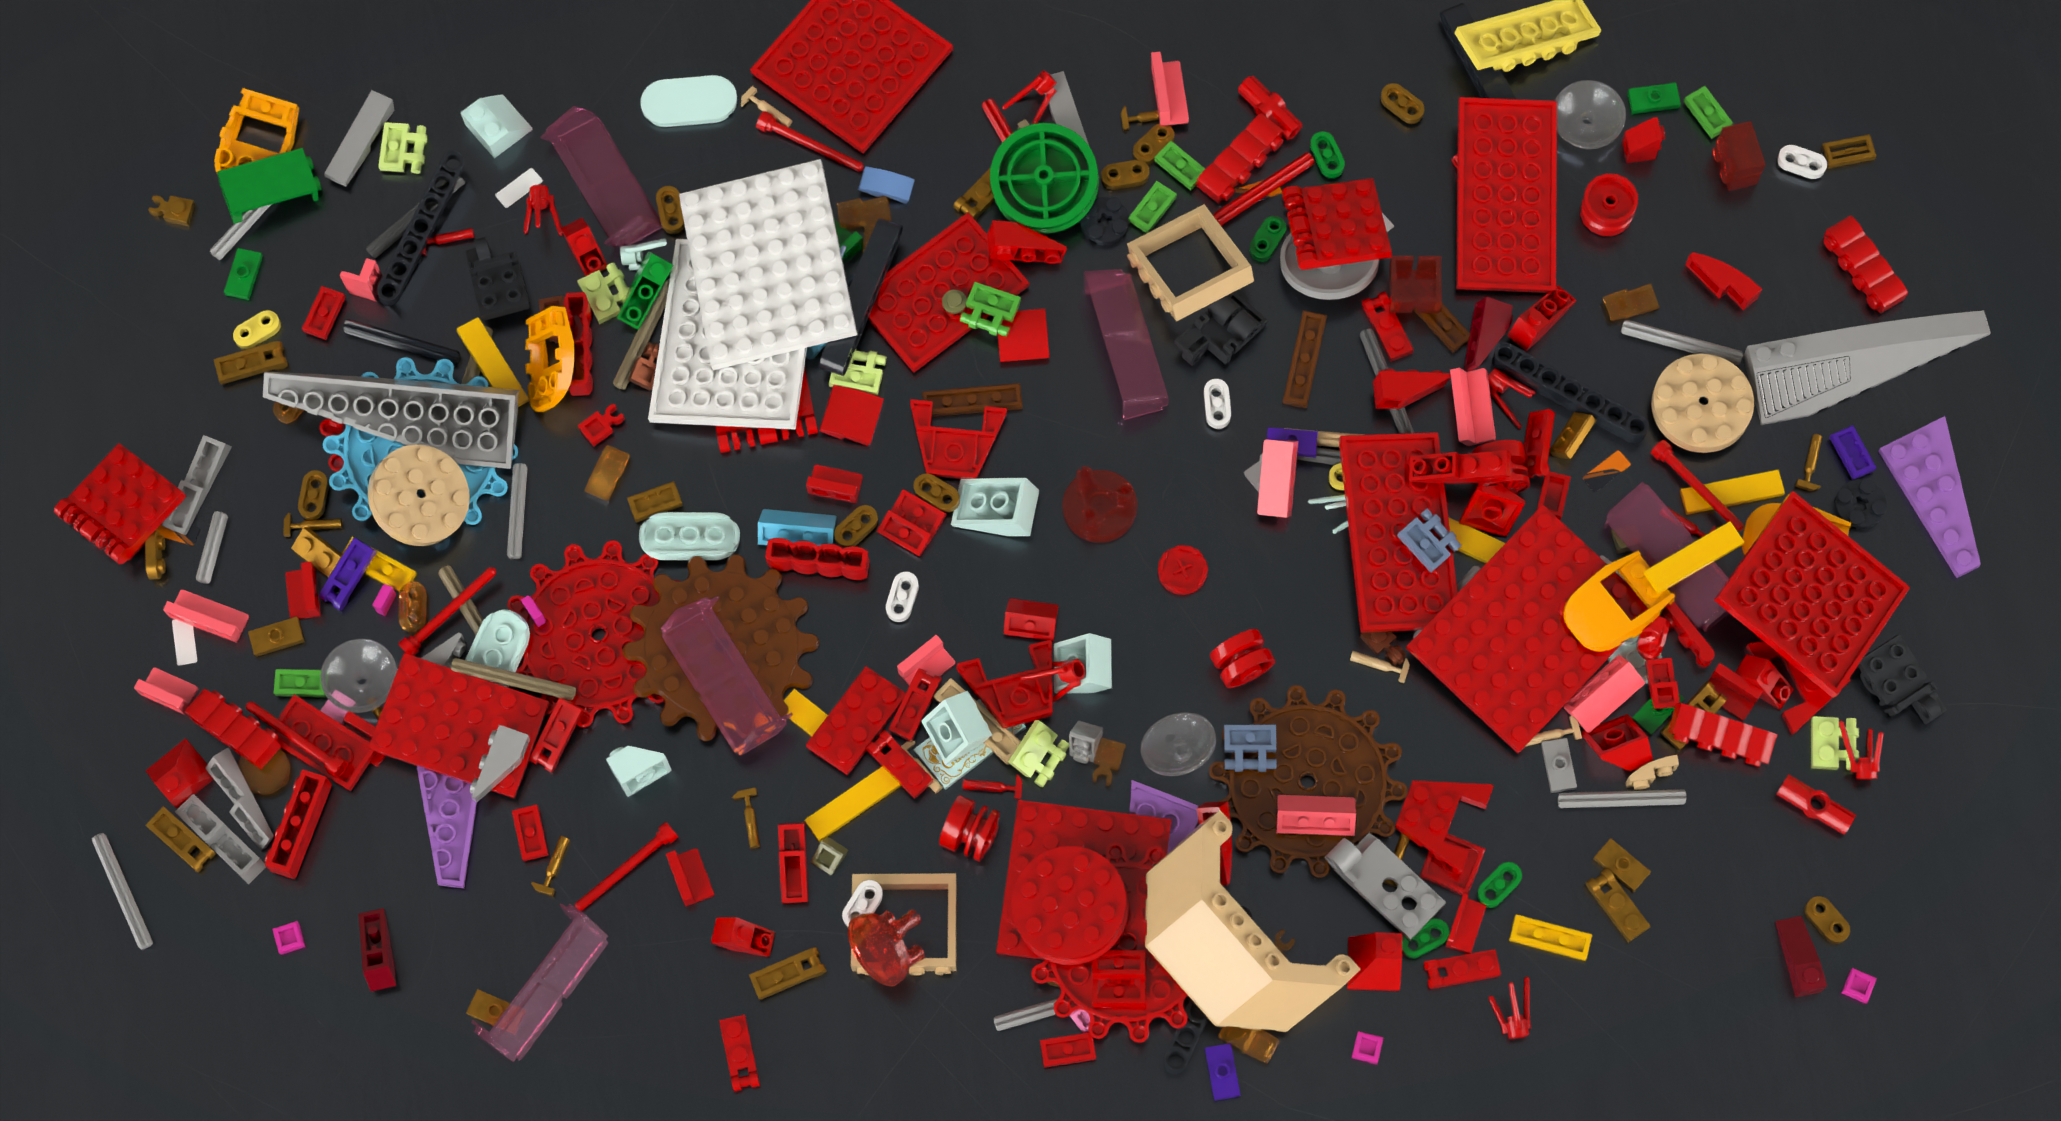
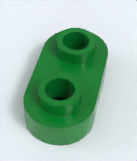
(1329, 156)
(1268, 237)
(1498, 885)
(1425, 940)

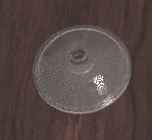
(1592, 102)
(351, 663)
(1178, 744)

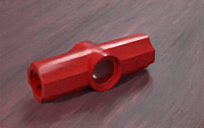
(1270, 105)
(1831, 812)

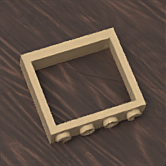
(1206, 293)
(919, 882)

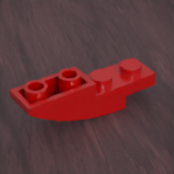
(1460, 467)

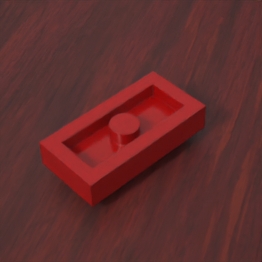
(323, 312)
(530, 832)
(1067, 1049)

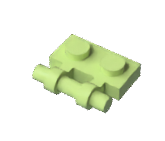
(395, 144)
(599, 295)
(861, 377)
(1825, 742)
(1033, 749)

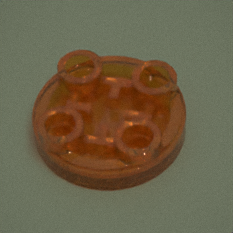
(270, 778)

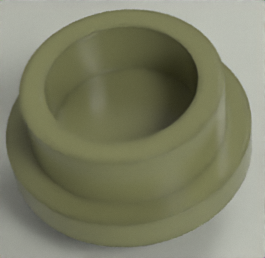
(954, 301)

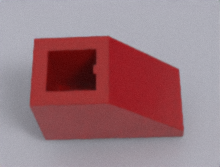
(1643, 141)
(584, 246)
(1767, 678)
(742, 936)

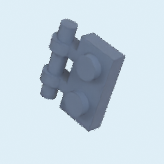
(1424, 544)
(1250, 739)

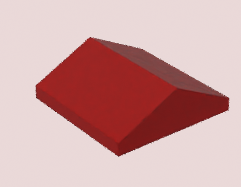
(1492, 509)

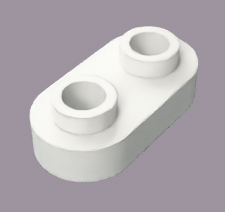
(1802, 160)
(1217, 405)
(902, 598)
(859, 903)

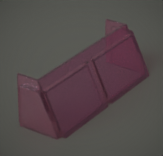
(603, 177)
(1127, 341)
(1656, 533)
(721, 676)
(547, 986)

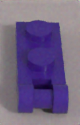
(347, 573)

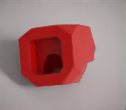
(1652, 639)

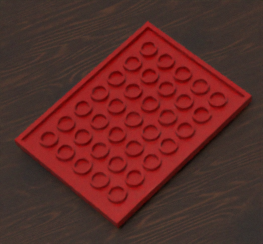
(1506, 632)

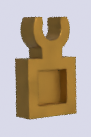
(176, 210)

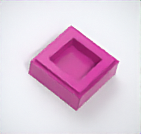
(384, 599)
(533, 610)
(288, 937)
(1859, 985)
(1367, 1047)

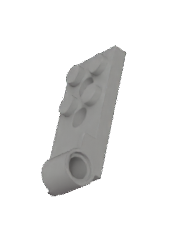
(1369, 866)

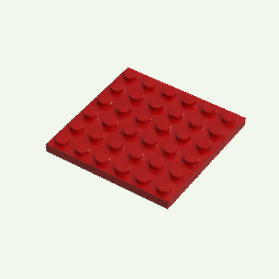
(852, 64)
(1812, 594)
(1051, 826)

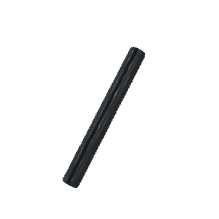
(400, 341)

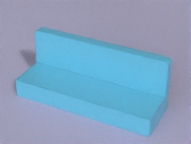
(796, 527)

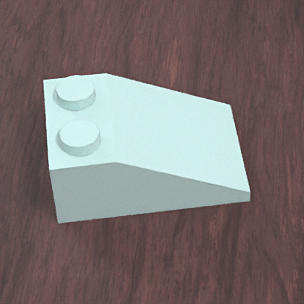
(996, 506)

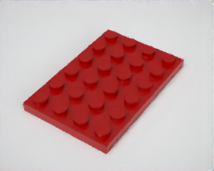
(911, 295)
(447, 718)

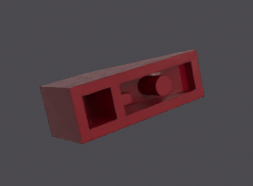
(1489, 324)
(376, 950)
(1801, 957)

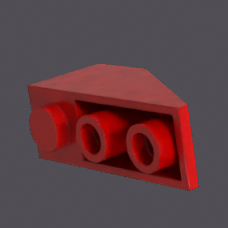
(1017, 242)
(1540, 318)
(1399, 388)

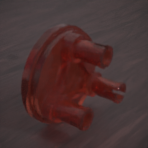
(1099, 505)
(880, 945)

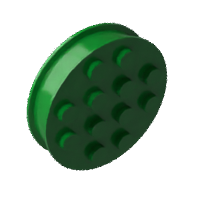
(1044, 177)

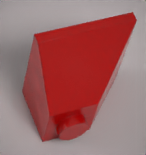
(1620, 743)
(180, 773)
(1378, 959)

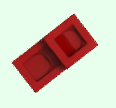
(1662, 683)

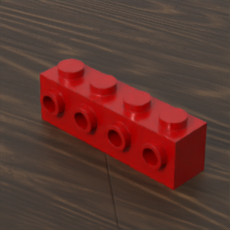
(298, 824)

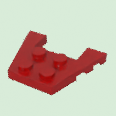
(955, 451)
(1811, 693)
(1008, 697)
(1429, 814)

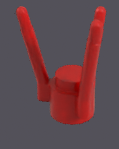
(1042, 84)
(539, 199)
(1499, 383)
(1068, 671)
(1866, 767)
(1516, 1025)

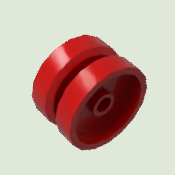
(1608, 204)
(1242, 658)

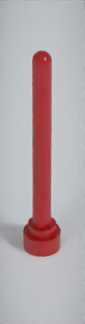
(768, 123)
(1664, 452)
(412, 643)
(334, 764)
(664, 836)

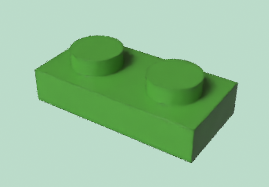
(1707, 111)
(1179, 165)
(1152, 207)
(298, 682)

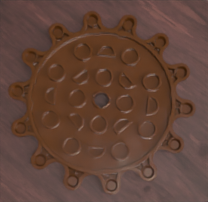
(755, 621)
(1333, 751)

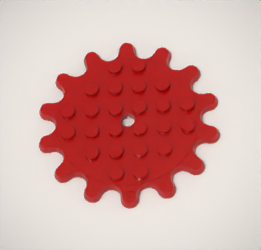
(574, 604)
(1163, 993)

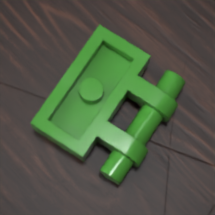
(992, 302)

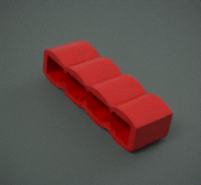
(1240, 158)
(1865, 264)
(579, 319)
(825, 559)
(232, 728)
(1721, 733)

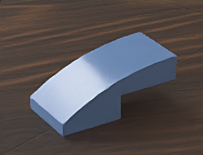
(886, 183)

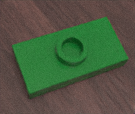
(1654, 98)
(243, 274)
(1651, 719)

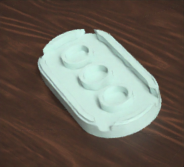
(689, 101)
(689, 535)
(500, 641)

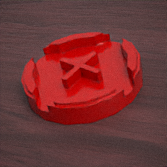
(1182, 570)

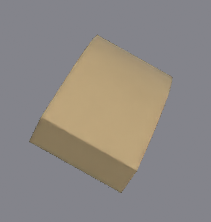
(1646, 774)

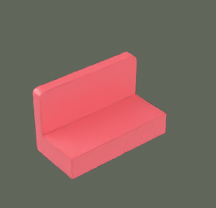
(366, 283)
(929, 657)
(167, 690)

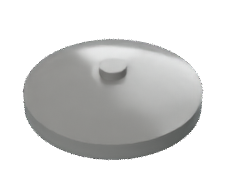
(1325, 282)

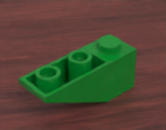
(644, 289)

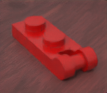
(1387, 327)
(1538, 442)
(1689, 635)
(914, 705)
(556, 734)
(900, 765)
(1463, 968)
(739, 1052)

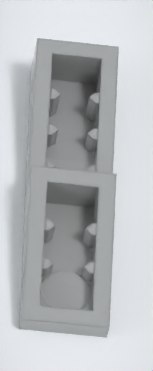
(1063, 106)
(361, 134)
(197, 483)
(245, 809)
(221, 838)

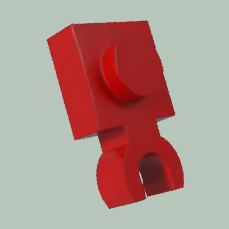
(598, 427)

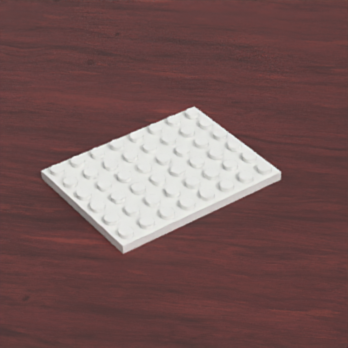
(767, 264)
(691, 392)

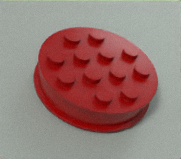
(1070, 905)

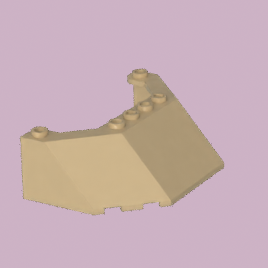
(1220, 950)

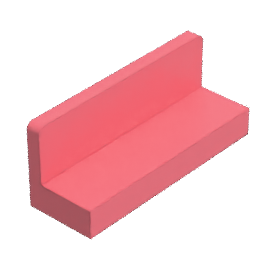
(1169, 91)
(1473, 406)
(1277, 478)
(207, 615)
(1604, 693)
(1316, 815)

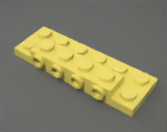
(1528, 34)

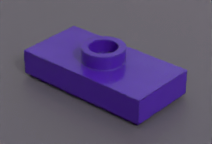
(1306, 439)
(1852, 452)
(1222, 1072)

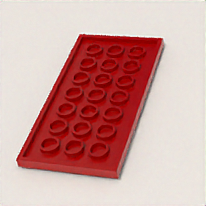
(1506, 195)
(1390, 581)

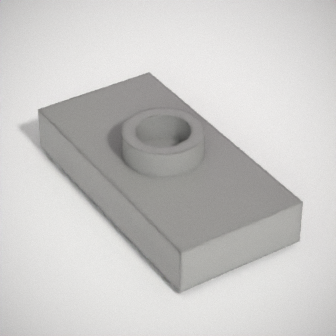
(1558, 765)

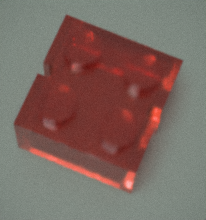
(1739, 156)
(1416, 287)

